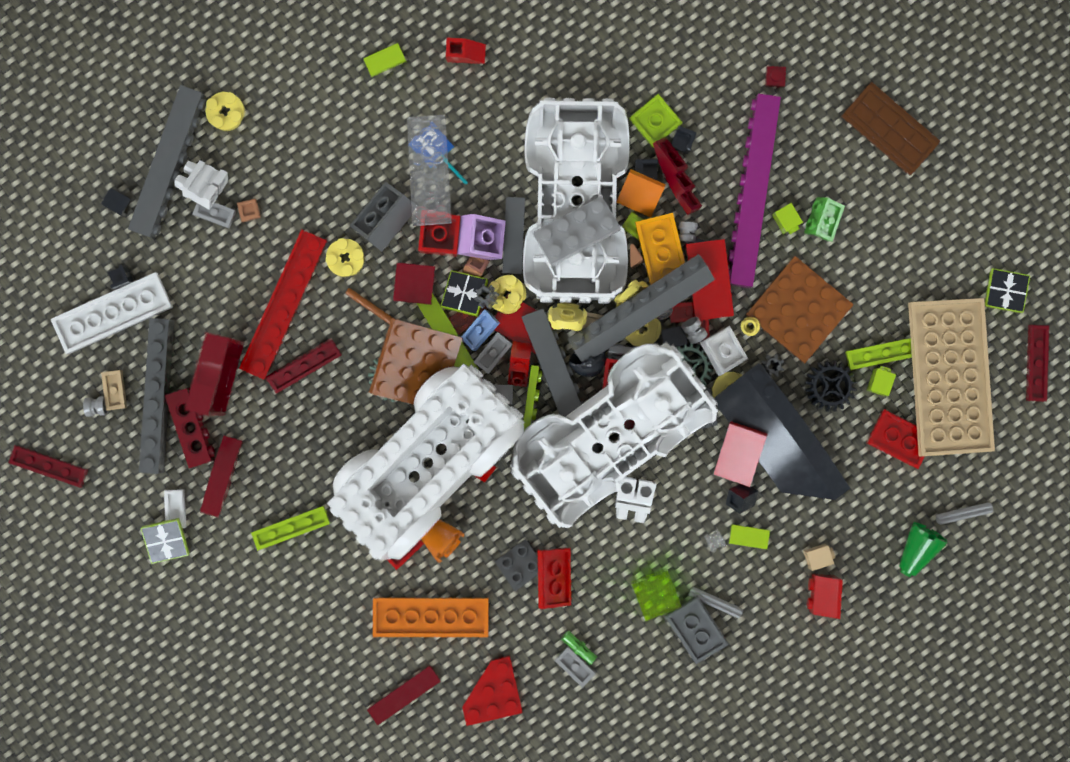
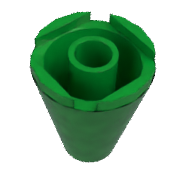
(920, 549)

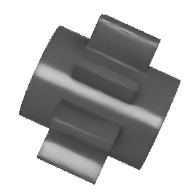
(485, 299)
(774, 360)

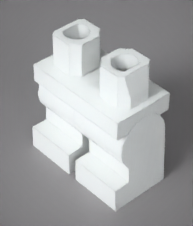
(202, 184)
(634, 500)

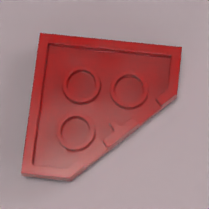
(494, 694)

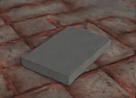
(696, 629)

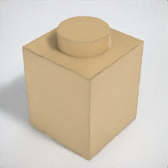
(819, 557)

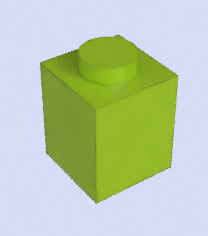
(787, 219)
(881, 381)

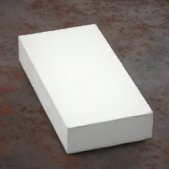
(175, 505)

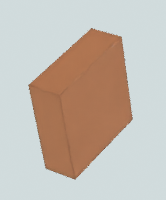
(248, 210)

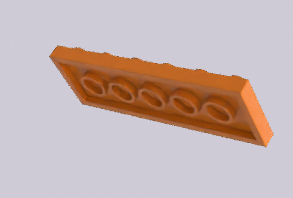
(430, 617)

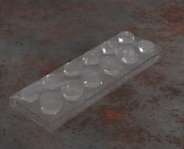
(429, 170)

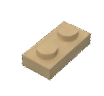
(114, 390)

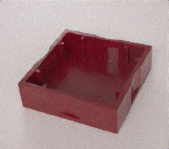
(214, 375)

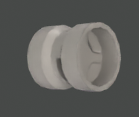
(687, 232)
(694, 330)
(94, 406)

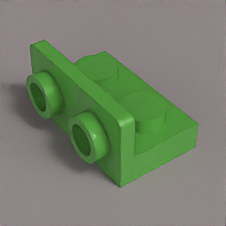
(824, 218)

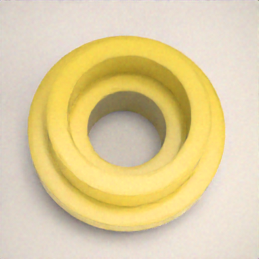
(744, 326)

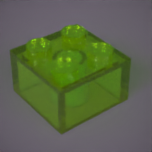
(656, 594)

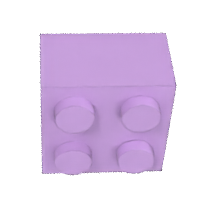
(481, 237)

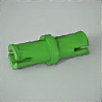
(579, 647)

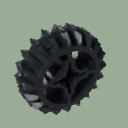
(823, 379)

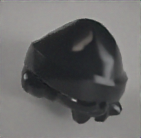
(591, 367)

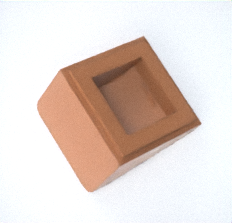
(635, 257)
(475, 266)

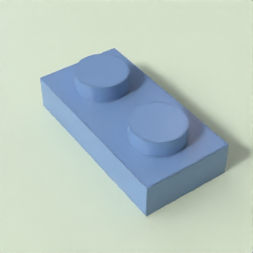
(480, 330)

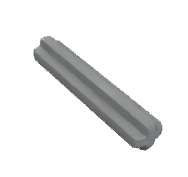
(964, 513)
(716, 602)

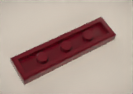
(1037, 363)
(303, 365)
(48, 466)
(404, 695)

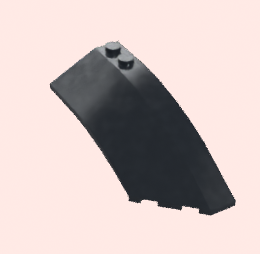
(791, 450)

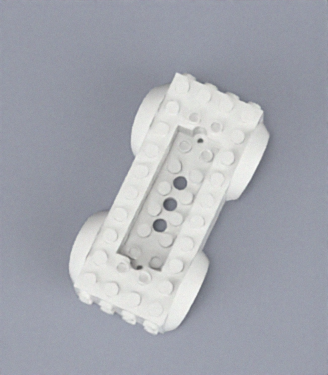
(568, 142)
(645, 386)
(375, 486)

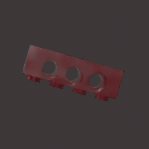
(187, 439)

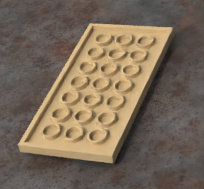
(951, 377)

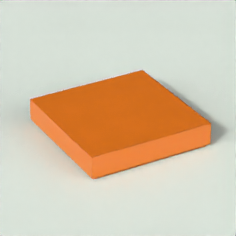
(640, 193)

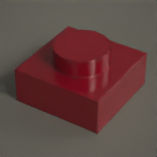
(775, 76)

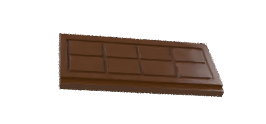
(890, 129)

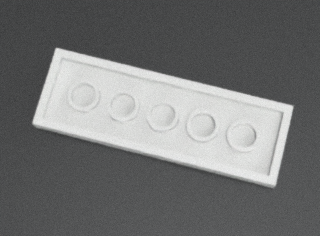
(111, 313)

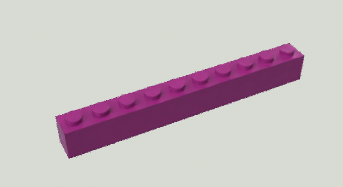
(754, 190)

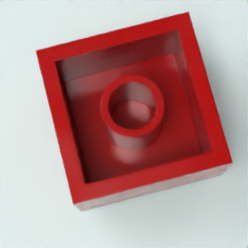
(440, 238)

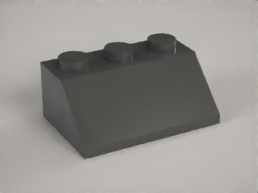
(383, 216)

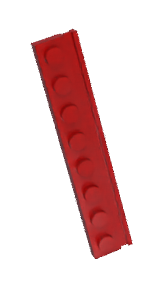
(283, 304)

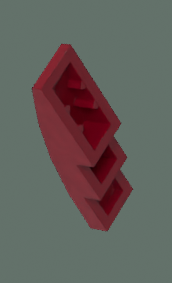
(673, 170)
(221, 476)

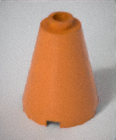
(442, 540)

